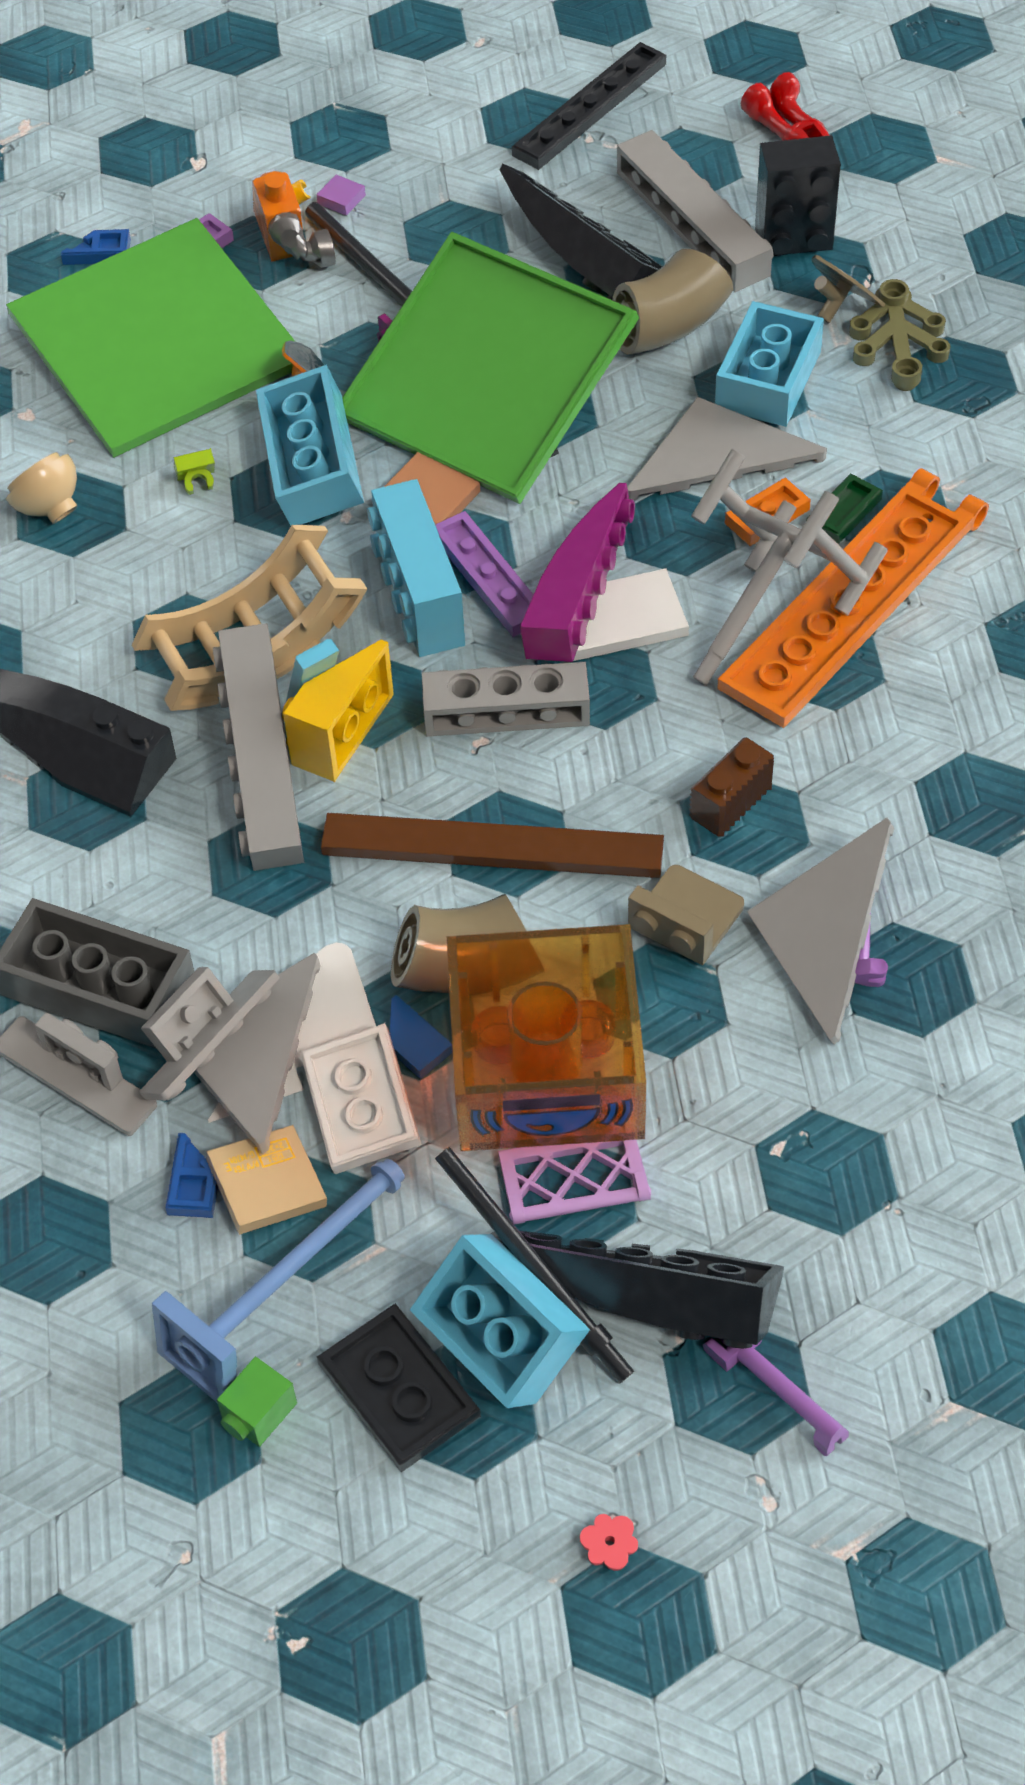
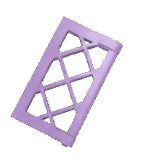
(557, 1205)

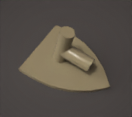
(836, 286)

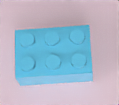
(769, 363)
(499, 1320)

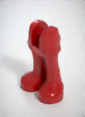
(781, 99)

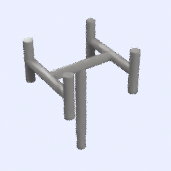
(777, 543)

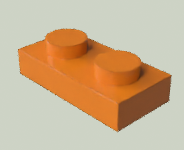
(769, 502)

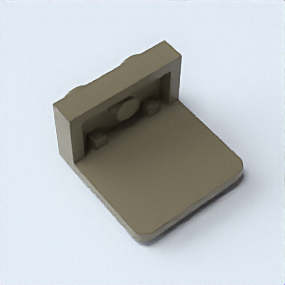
(684, 913)

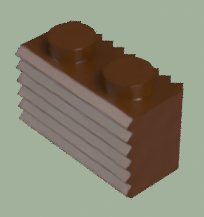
(732, 787)

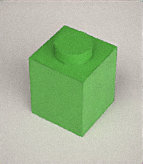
(256, 1402)

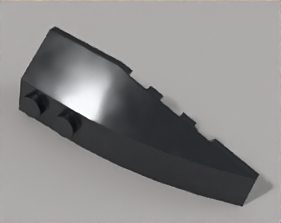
(578, 239)
(85, 740)
(682, 1292)

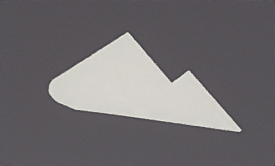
(335, 1011)

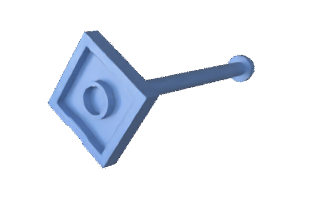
(201, 1349)

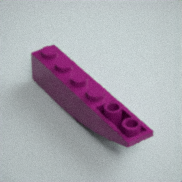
(575, 579)

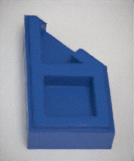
(97, 247)
(415, 1040)
(191, 1184)

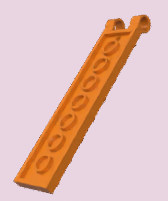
(814, 639)

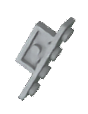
(196, 1022)
(77, 1069)

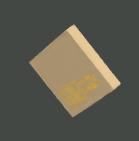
(268, 1185)

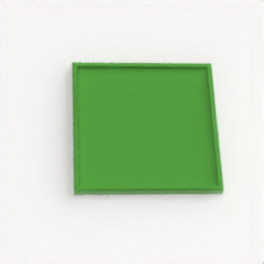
(154, 336)
(487, 365)

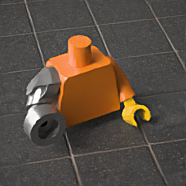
(280, 221)

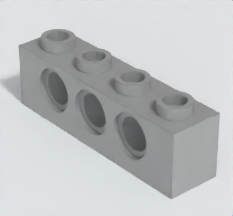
(506, 699)

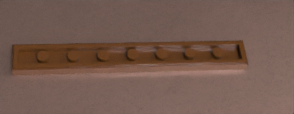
(493, 845)

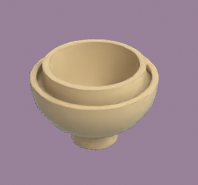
(45, 488)

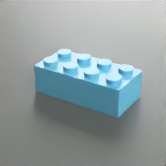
(309, 446)
(416, 568)

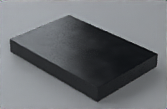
(398, 1387)

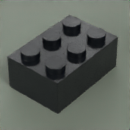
(798, 194)

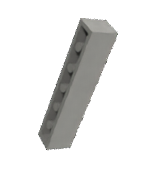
(693, 208)
(260, 748)

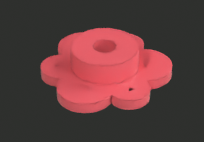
(617, 1530)

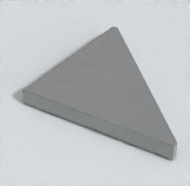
(703, 441)
(823, 923)
(254, 1061)

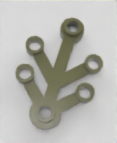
(897, 298)

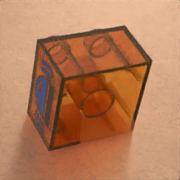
(546, 1038)

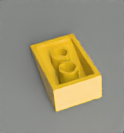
(337, 711)

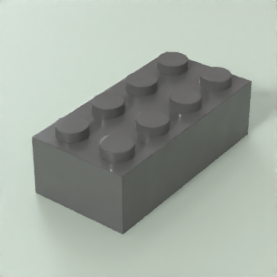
(90, 969)

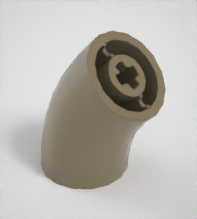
(673, 300)
(421, 943)

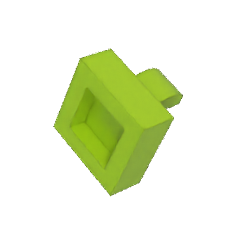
(195, 465)

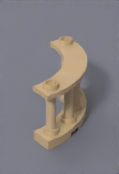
(330, 607)

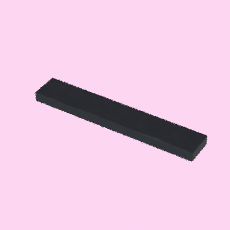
(588, 105)

